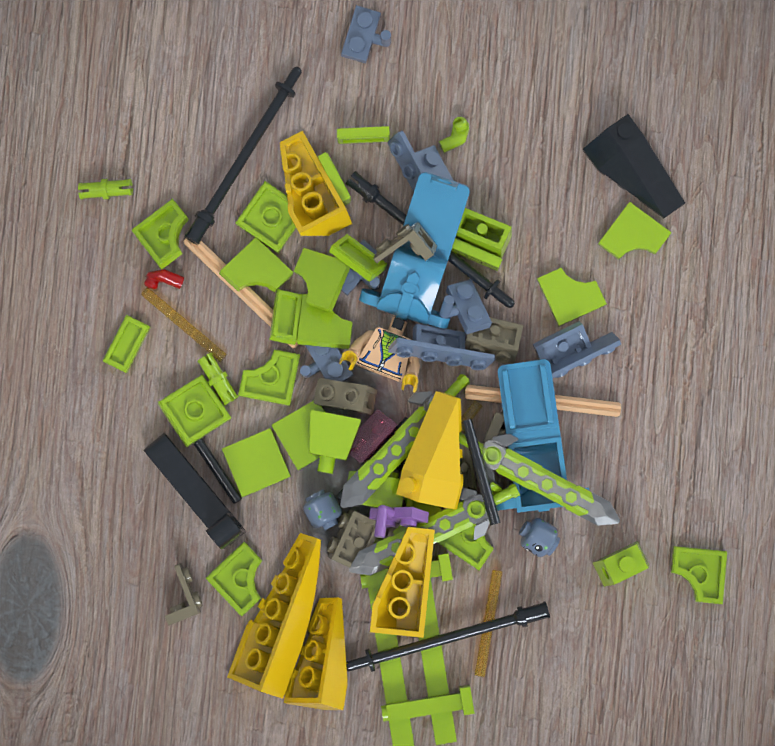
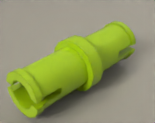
(105, 189)
(217, 378)

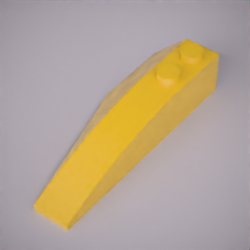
(278, 631)

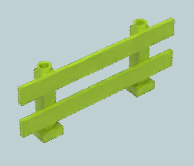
(439, 701)

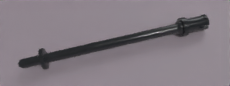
(372, 194)
(206, 217)
(521, 616)

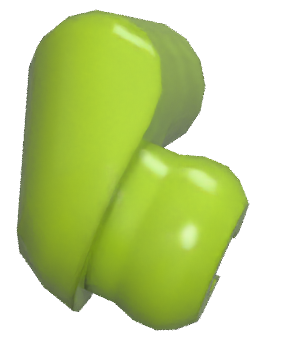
(458, 135)

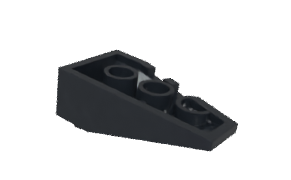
(630, 161)

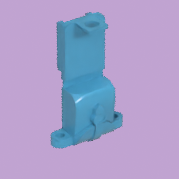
(411, 280)
(533, 419)

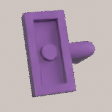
(388, 517)

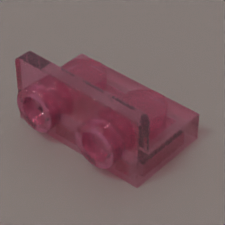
(371, 435)

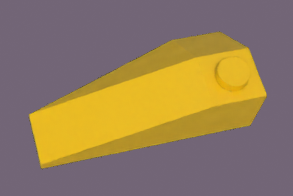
(309, 191)
(433, 464)
(404, 591)
(321, 670)

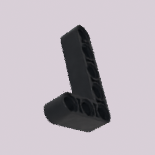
(221, 523)

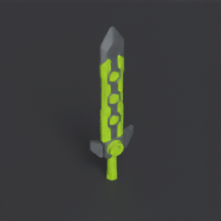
(393, 452)
(536, 478)
(444, 523)

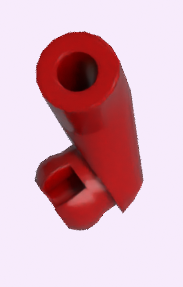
(163, 276)

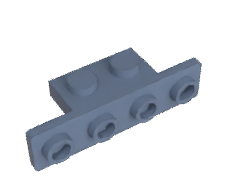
(415, 163)
(440, 345)
(572, 348)

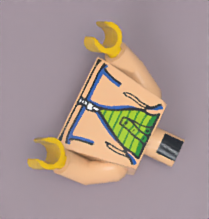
(372, 354)

